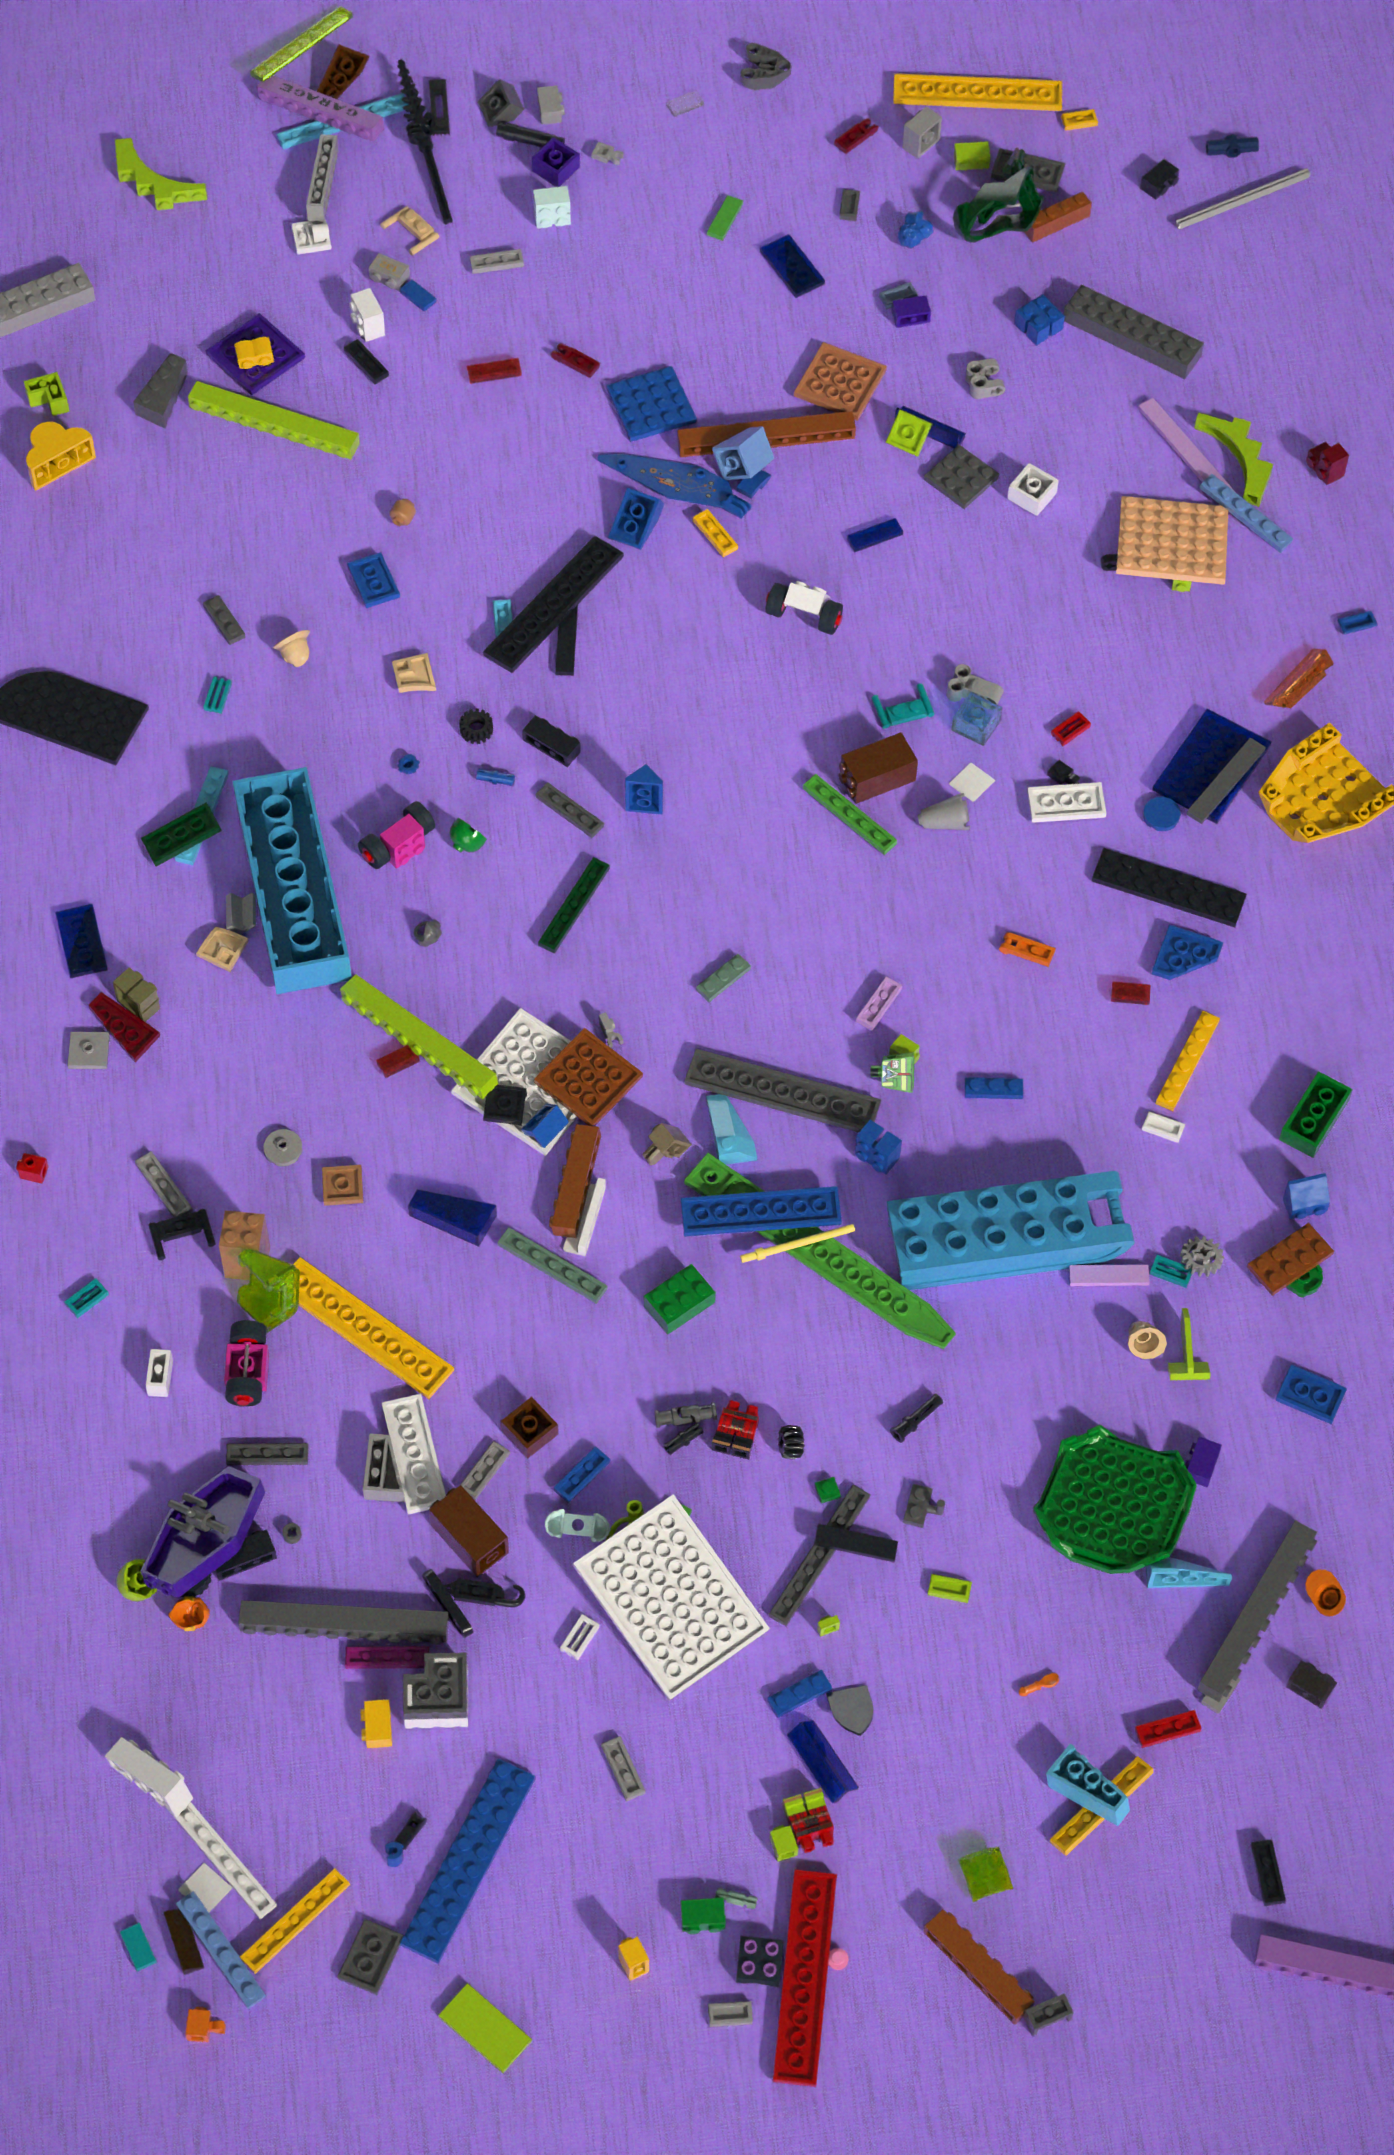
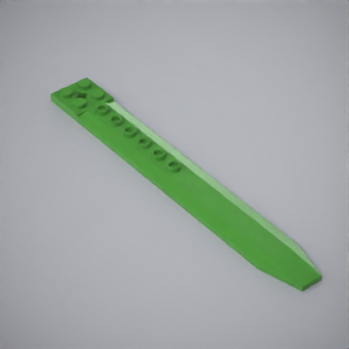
(836, 1263)

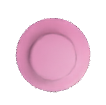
(838, 1959)

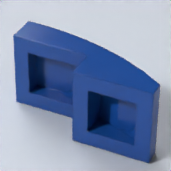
(751, 485)

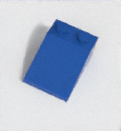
(636, 518)

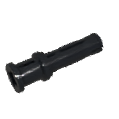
(908, 1421)

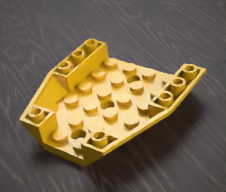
(1316, 769)

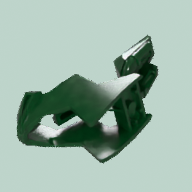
(997, 196)

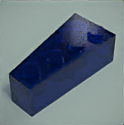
(454, 1215)

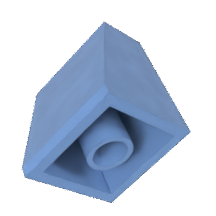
(743, 454)

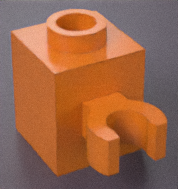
(201, 2024)

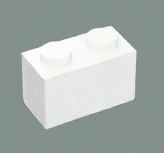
(159, 1373)

